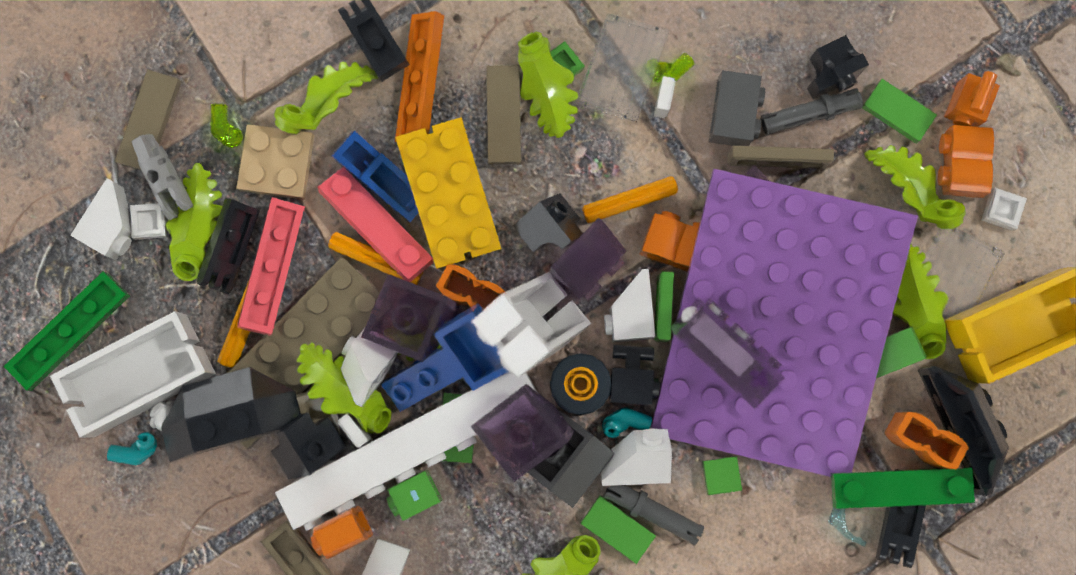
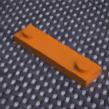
(421, 74)

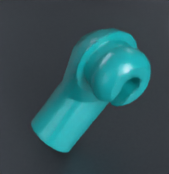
(624, 419)
(136, 453)

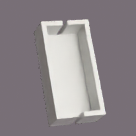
(518, 327)
(132, 374)

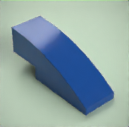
(377, 174)

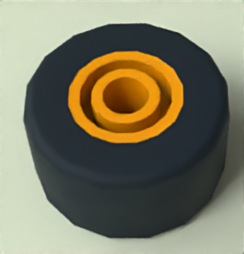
(579, 394)

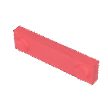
(375, 225)
(270, 267)

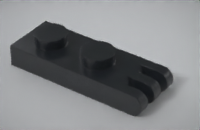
(374, 39)
(227, 246)
(900, 533)

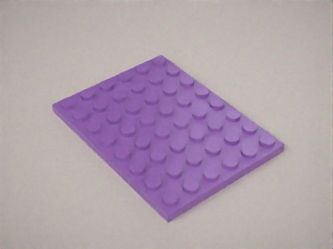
(816, 292)

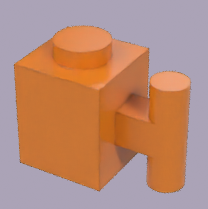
(973, 99)

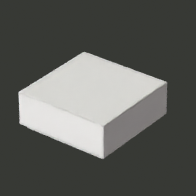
(664, 97)
(1004, 209)
(148, 222)
(354, 431)

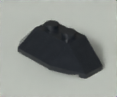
(227, 412)
(967, 412)

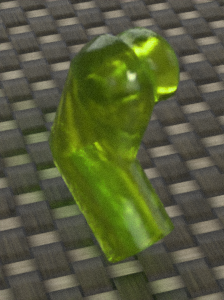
(675, 69)
(221, 129)

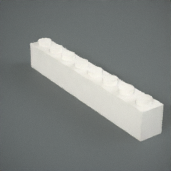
(393, 455)

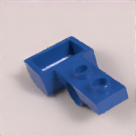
(460, 356)

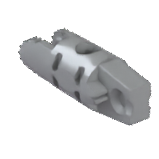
(161, 176)

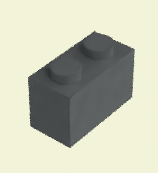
(736, 109)

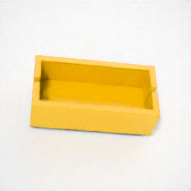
(448, 192)
(1016, 327)

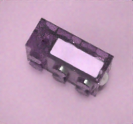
(728, 351)

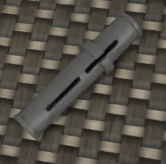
(824, 108)
(641, 505)

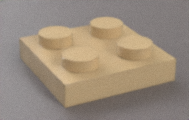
(275, 162)

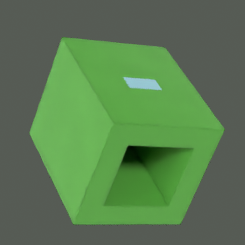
(413, 496)

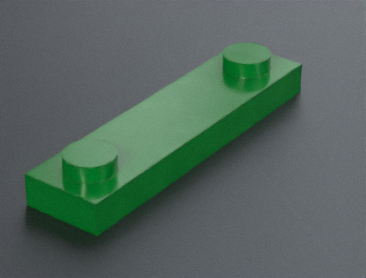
(66, 331)
(902, 488)

